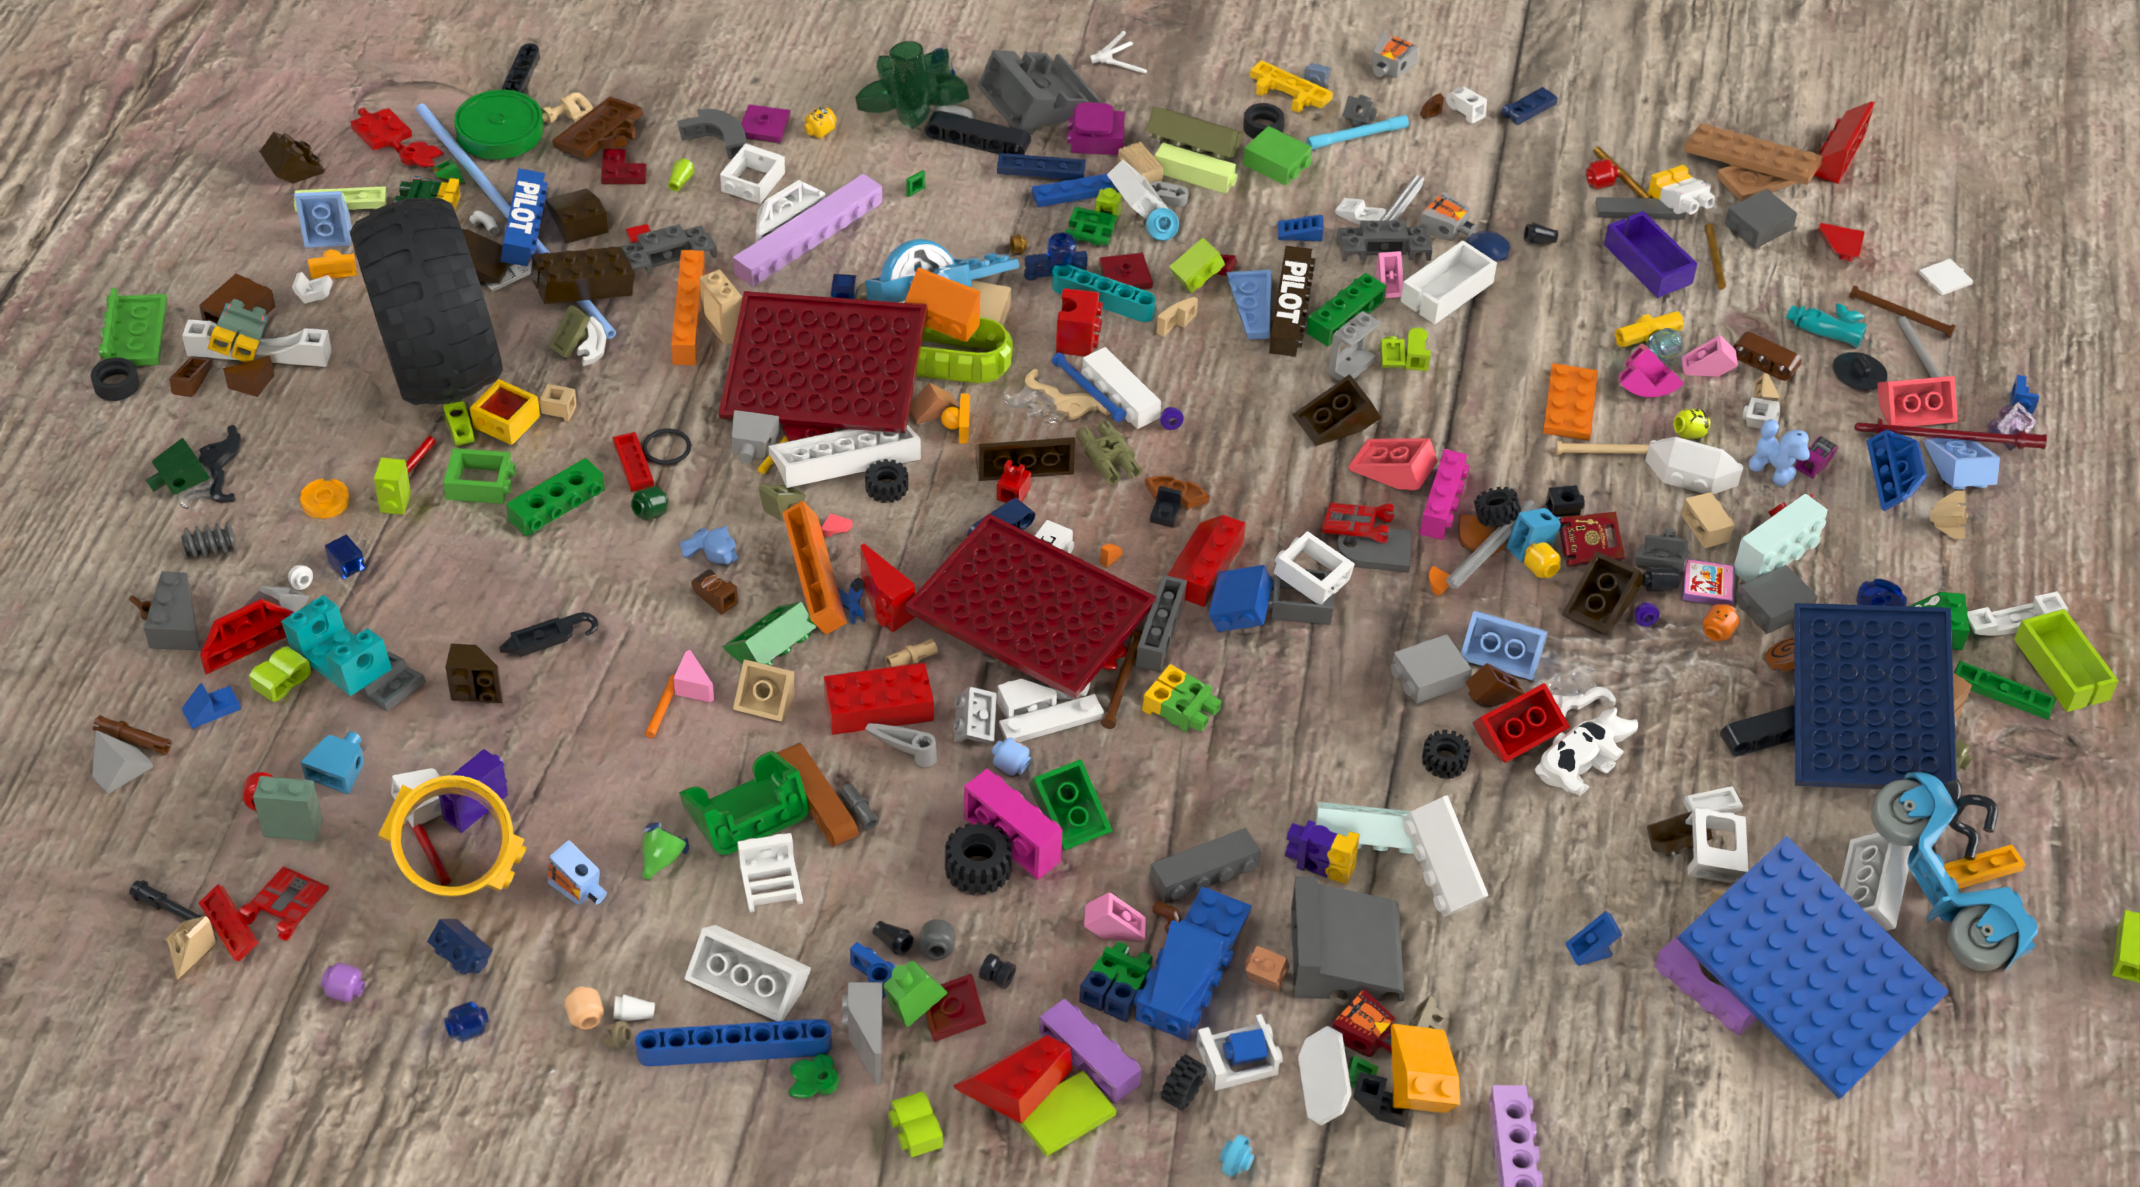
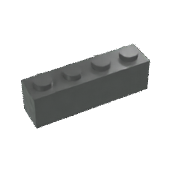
(1205, 865)

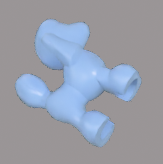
(1782, 455)

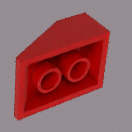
(886, 589)

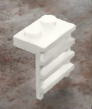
(764, 859)

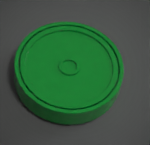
(499, 124)

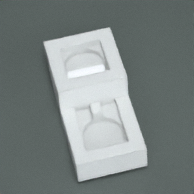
(1356, 211)

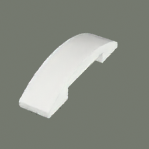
(2008, 620)

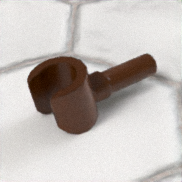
(142, 606)

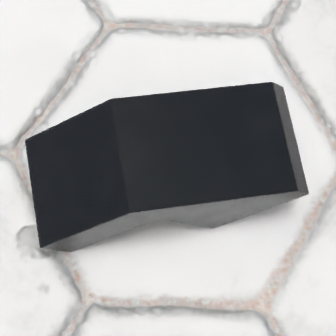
(1372, 1096)

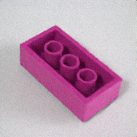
(1033, 836)

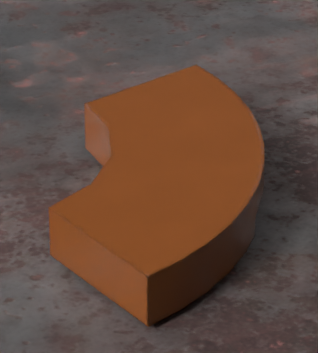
(1191, 493)

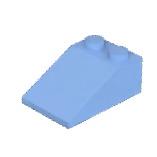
(323, 219)
(1963, 462)

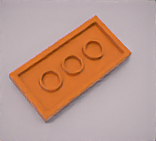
(1570, 401)

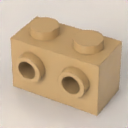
(1707, 520)

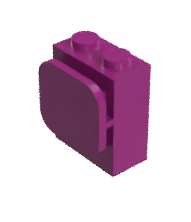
(1096, 129)

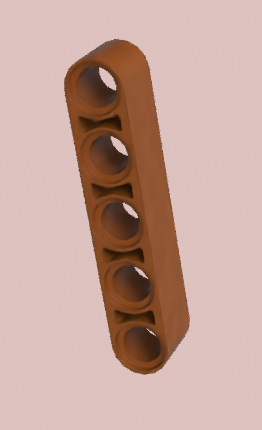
(823, 801)

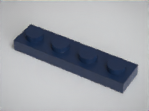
(1040, 166)

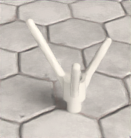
(1106, 55)

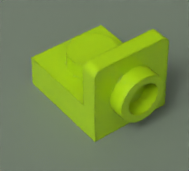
(1392, 352)

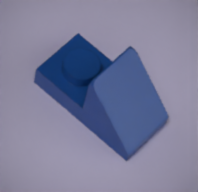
(207, 707)
(1594, 940)

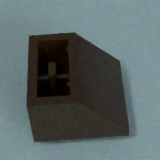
(290, 158)
(472, 675)

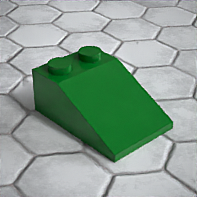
(1072, 802)

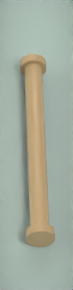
(1600, 448)

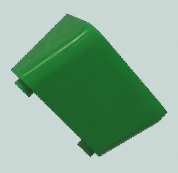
(752, 809)

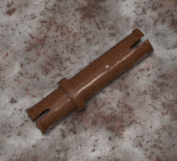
(124, 732)

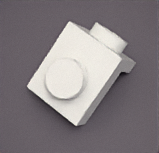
(311, 290)

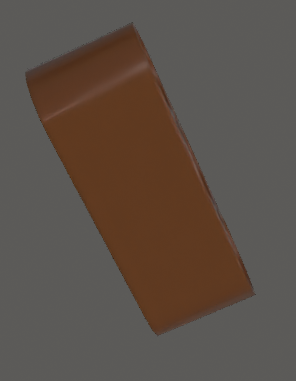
(1767, 356)

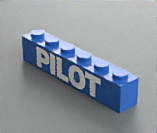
(524, 217)

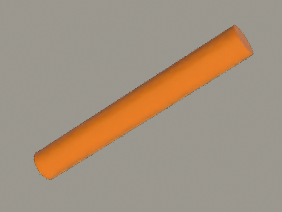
(661, 708)

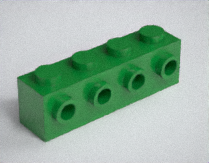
(1361, 295)

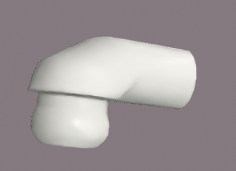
(489, 222)

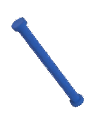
(1118, 414)

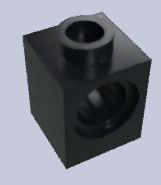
(1565, 501)

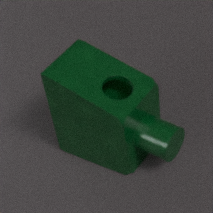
(177, 469)

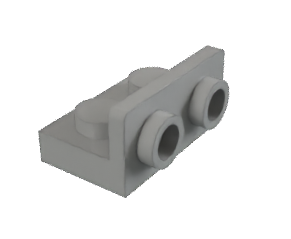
(975, 715)

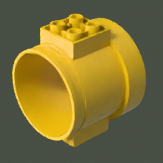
(409, 799)

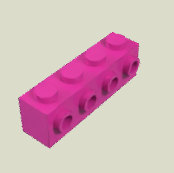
(1444, 493)

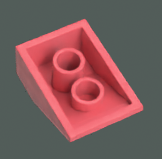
(1396, 462)

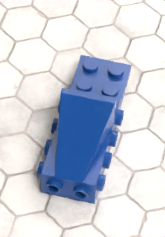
(1191, 963)

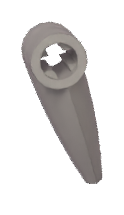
(910, 741)

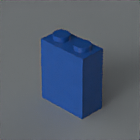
(1241, 598)

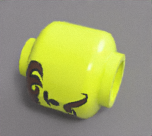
(1691, 423)

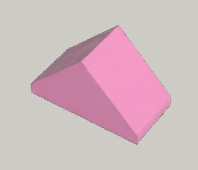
(1390, 273)
(692, 680)

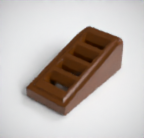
(188, 378)

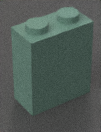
(288, 808)

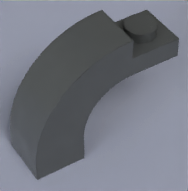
(716, 124)

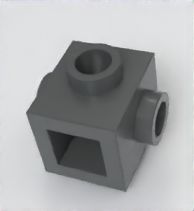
(1354, 105)

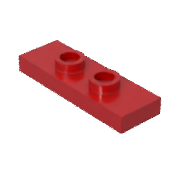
(633, 461)
(228, 923)

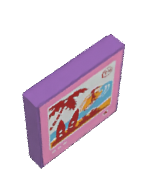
(1708, 582)

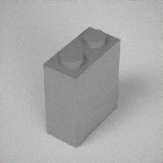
(1430, 669)

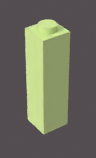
(1196, 168)

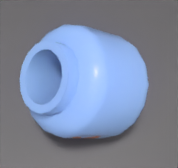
(1011, 756)

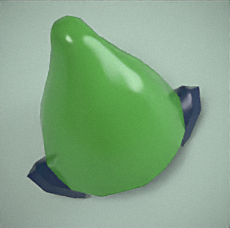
(660, 849)

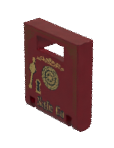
(1587, 535)

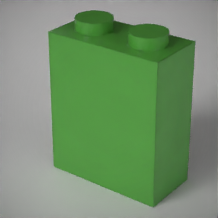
(1277, 155)

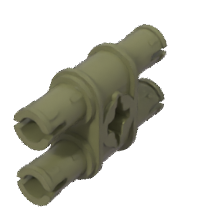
(1108, 452)

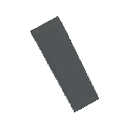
(1626, 207)

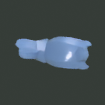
(715, 543)

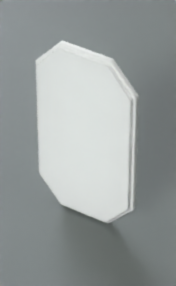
(1324, 1075)

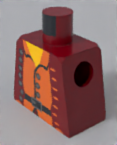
(1365, 1025)

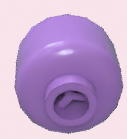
(342, 982)

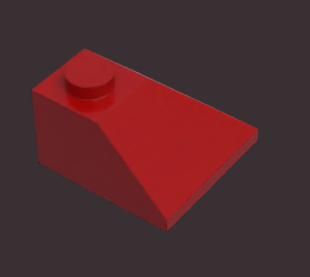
(1842, 240)

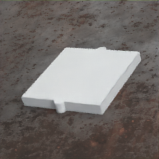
(1945, 277)

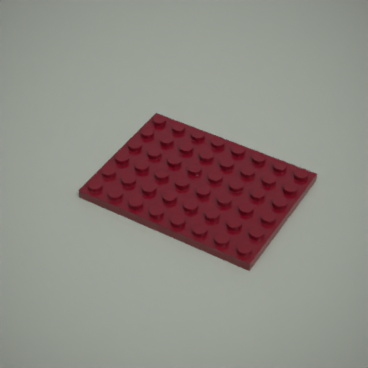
(825, 361)
(1031, 605)

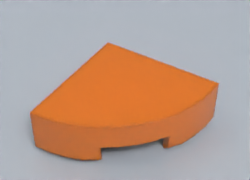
(1110, 554)
(1437, 580)

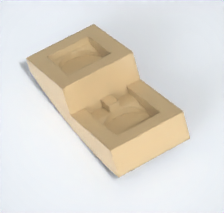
(1179, 313)

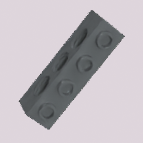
(1161, 623)

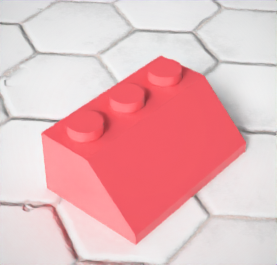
(1918, 401)

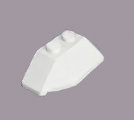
(786, 206)
(1693, 465)

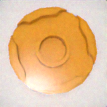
(324, 498)

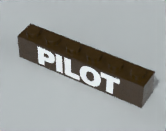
(1291, 301)

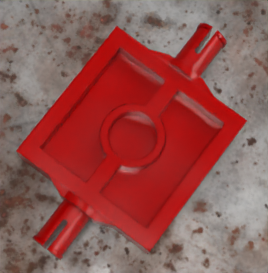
(381, 129)

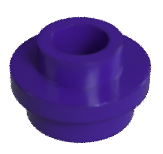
(1169, 413)
(1646, 614)

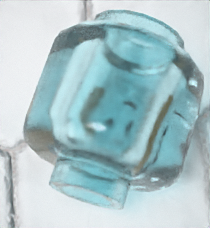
(1665, 343)

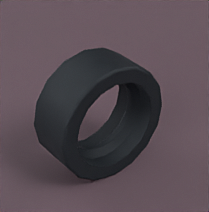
(1262, 111)
(112, 367)

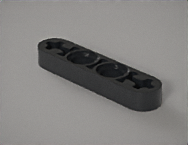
(526, 73)

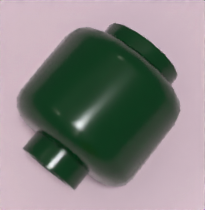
(649, 503)

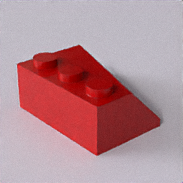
(1020, 1078)

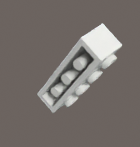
(1121, 387)

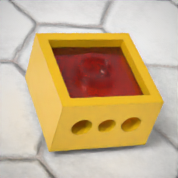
(505, 412)

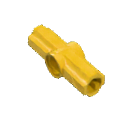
(1647, 326)

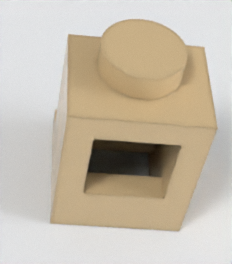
(558, 401)

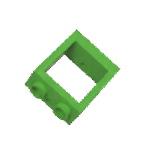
(478, 490)

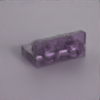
(2011, 421)

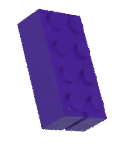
(1650, 254)

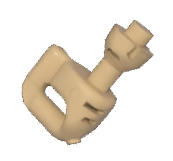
(569, 107)

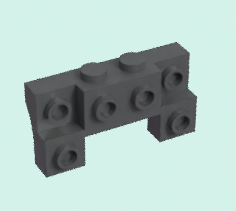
(1384, 237)
(665, 246)

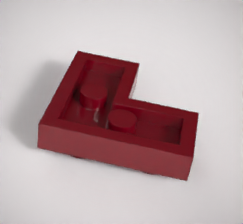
(617, 171)

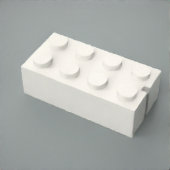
(1448, 282)

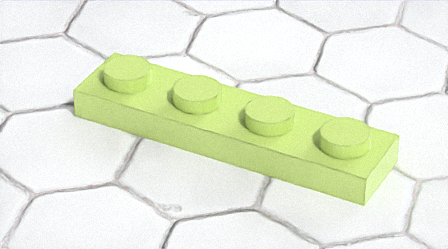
(357, 197)

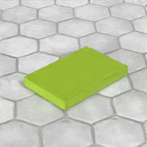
(1068, 1114)

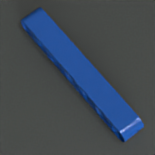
(723, 1050)

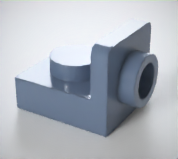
(1317, 74)

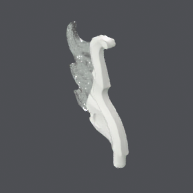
(1577, 689)

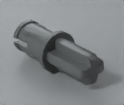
(859, 806)

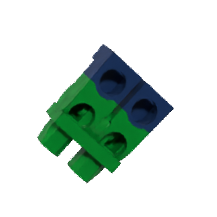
(1115, 981)

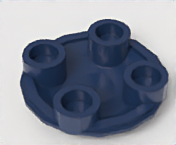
(1490, 244)

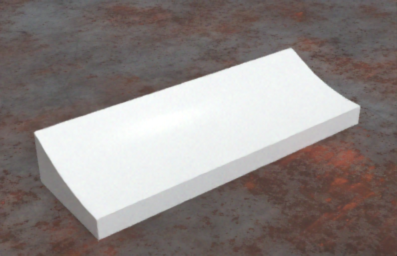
(841, 454)

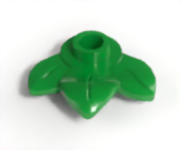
(814, 1077)

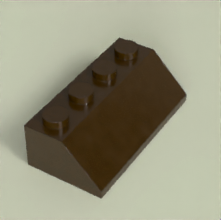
(1039, 456)

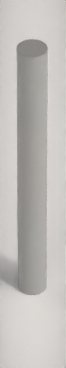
(1919, 348)

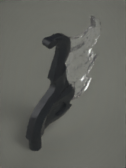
(213, 459)

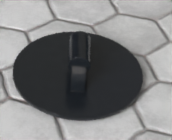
(1859, 370)

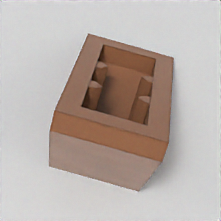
(931, 403)

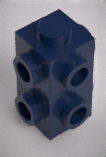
(459, 946)

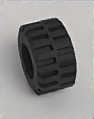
(978, 841)

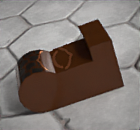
(714, 590)

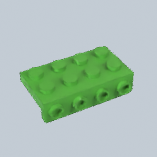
(134, 327)

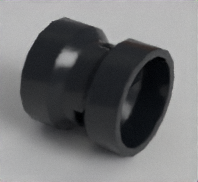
(997, 971)

